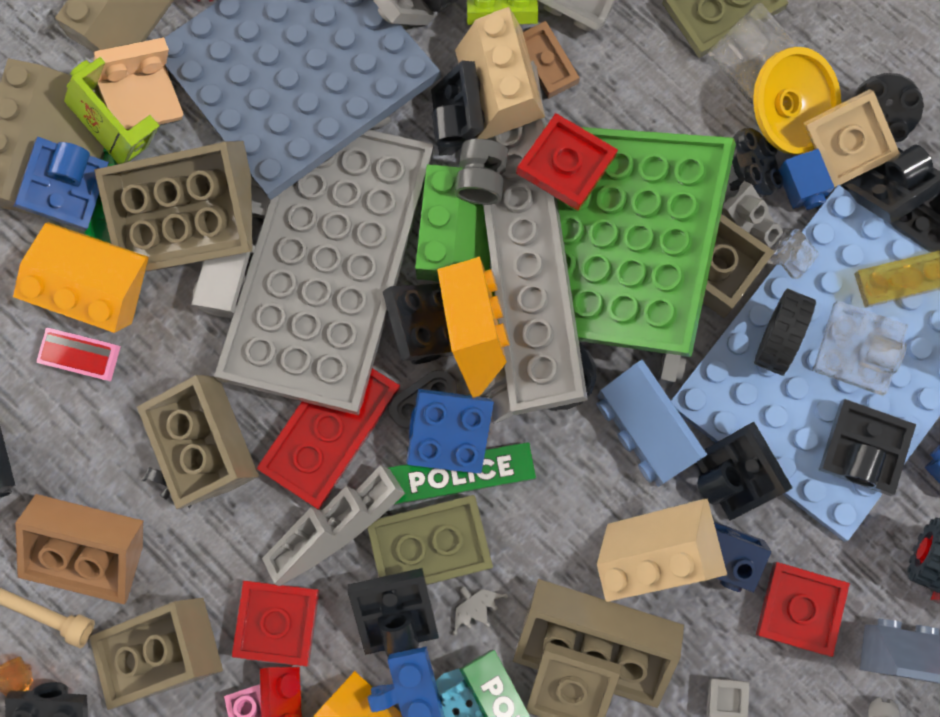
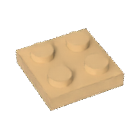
(852, 137)

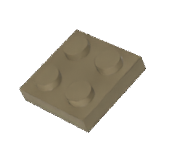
(572, 684)

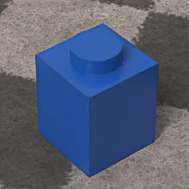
(806, 180)

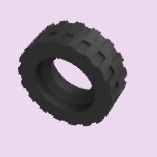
(785, 332)

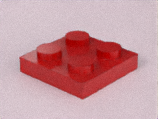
(566, 161)
(802, 609)
(275, 623)

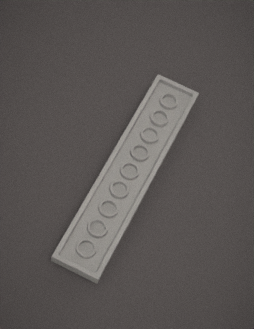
(533, 285)

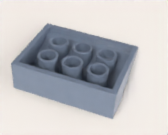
(901, 652)

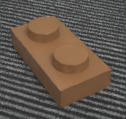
(552, 63)

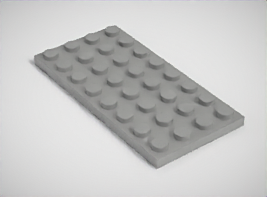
(319, 273)

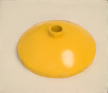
(790, 91)

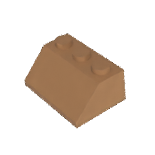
(78, 548)

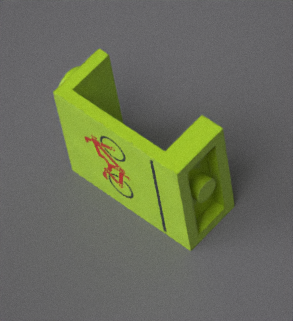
(99, 120)

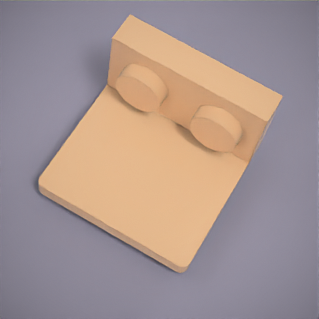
(138, 83)

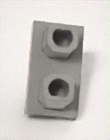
(752, 215)

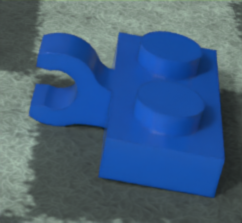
(412, 686)

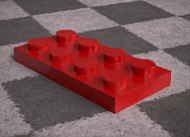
(323, 442)

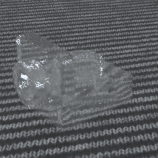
(793, 252)

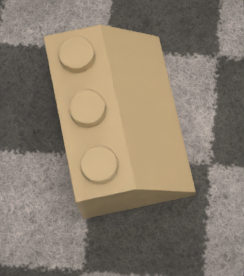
(505, 72)
(660, 551)

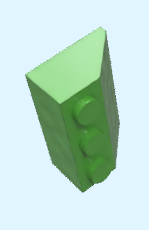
(449, 226)

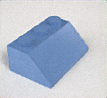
(649, 424)

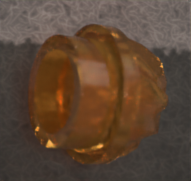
(15, 676)

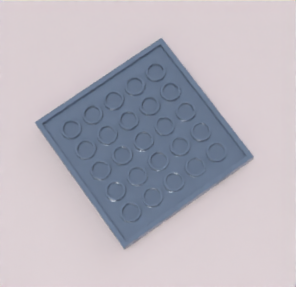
(295, 78)

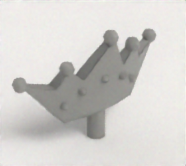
(475, 608)

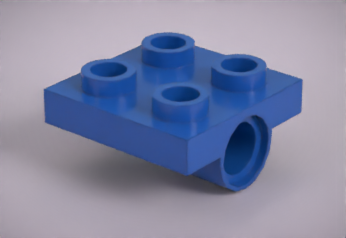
(60, 183)
(449, 431)

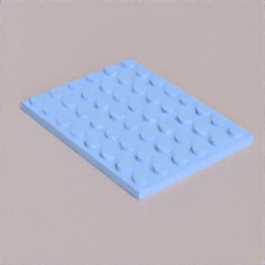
(801, 406)

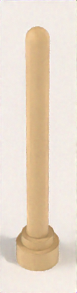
(73, 628)

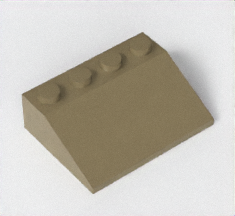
(30, 108)
(180, 204)

